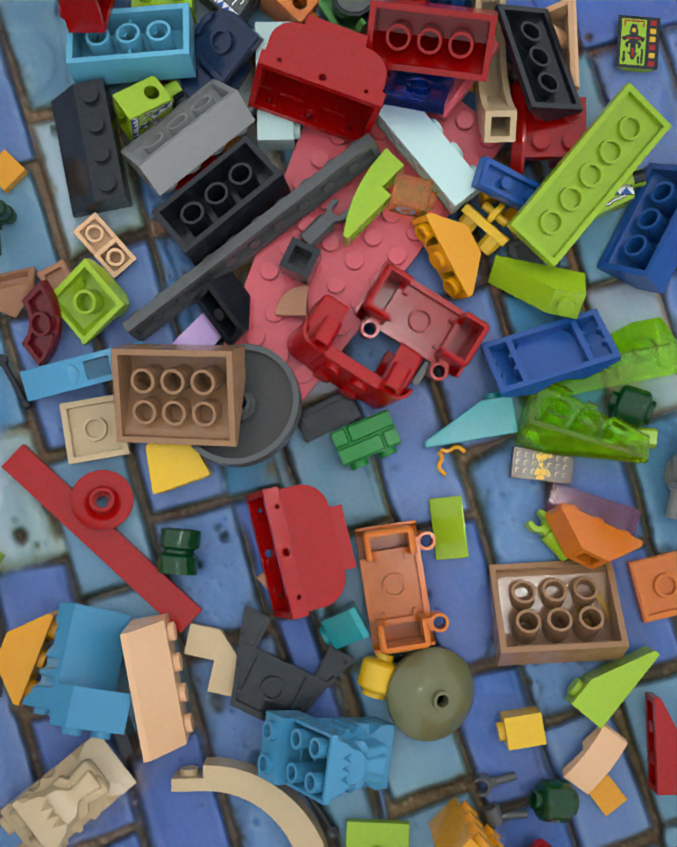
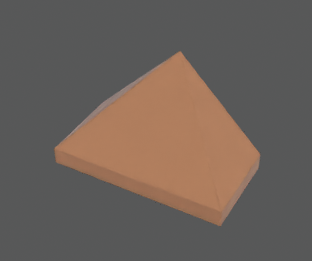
(14, 288)

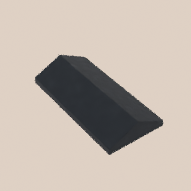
(539, 62)

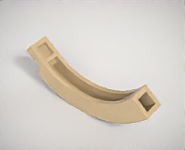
(493, 98)
(241, 780)

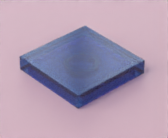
(418, 91)

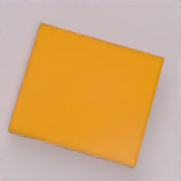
(607, 795)

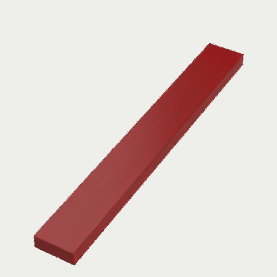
(108, 545)

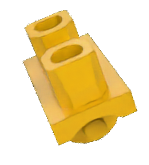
(494, 237)

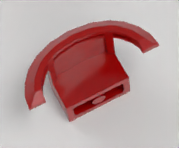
(541, 139)

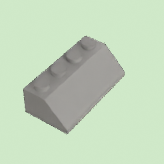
(188, 136)

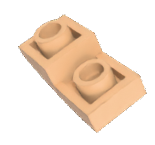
(104, 245)
(596, 759)

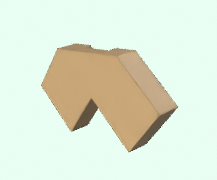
(213, 644)

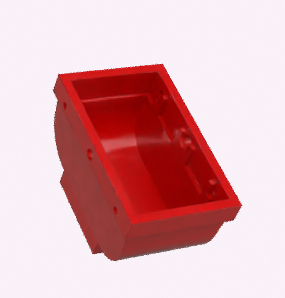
(322, 75)
(306, 547)

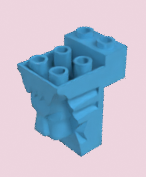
(83, 673)
(325, 753)

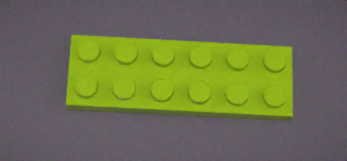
(589, 175)

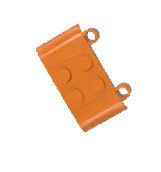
(397, 587)

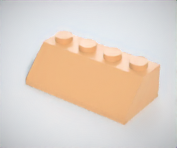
(156, 685)

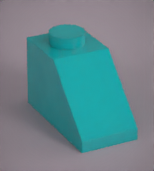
(344, 626)

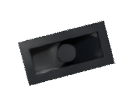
(226, 306)

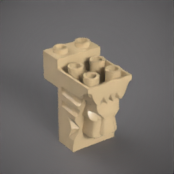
(67, 796)

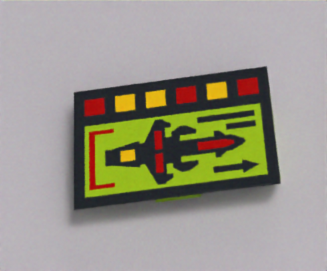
(637, 43)

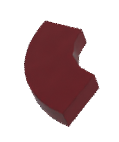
(44, 323)

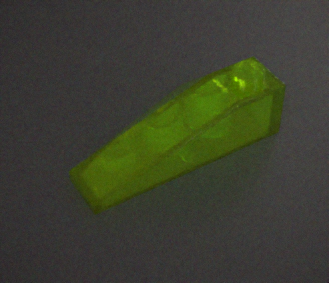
(646, 354)
(566, 426)

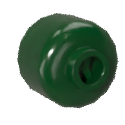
(632, 405)
(554, 801)

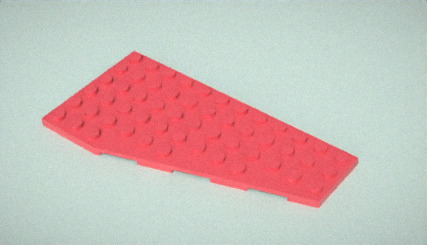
(344, 269)

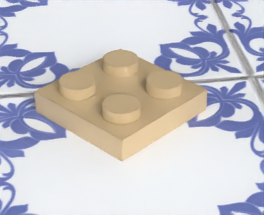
(91, 430)

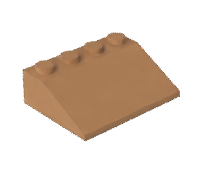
(178, 393)
(537, 615)

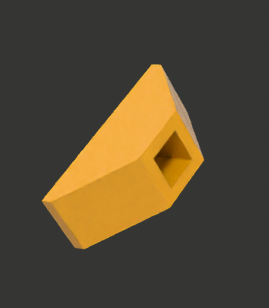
(450, 252)
(24, 654)

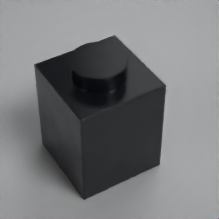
(300, 261)

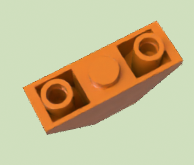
(588, 537)

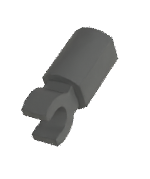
(323, 225)

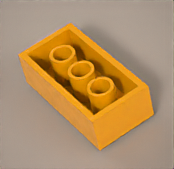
(459, 827)

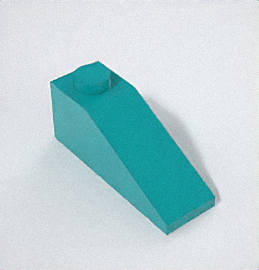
(484, 420)

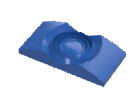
(550, 354)

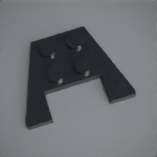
(272, 683)

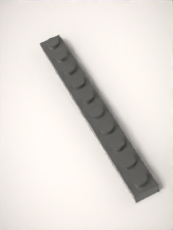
(254, 237)

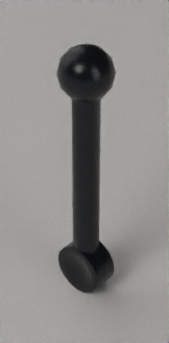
(4, 364)
(332, 830)

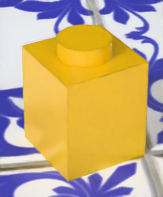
(521, 728)

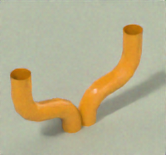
(441, 455)

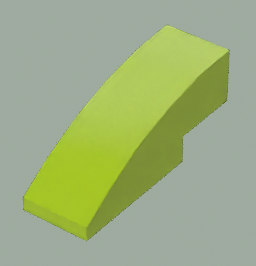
(371, 195)

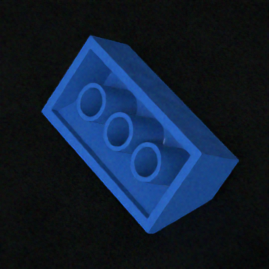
(646, 238)

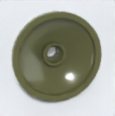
(419, 683)

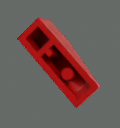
(661, 747)

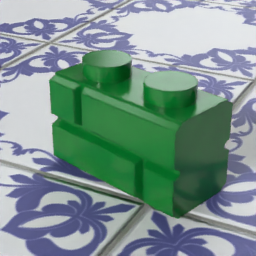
(366, 438)

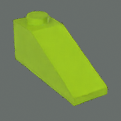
(544, 287)
(606, 687)

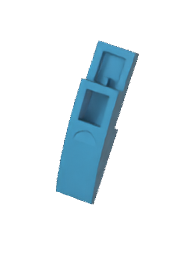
(68, 374)

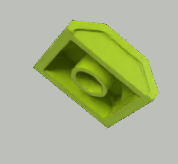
(90, 300)

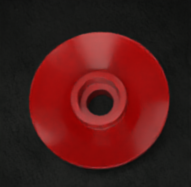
(100, 485)

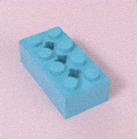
(136, 46)

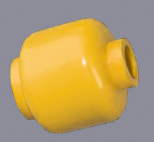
(375, 674)

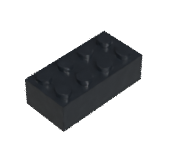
(221, 200)

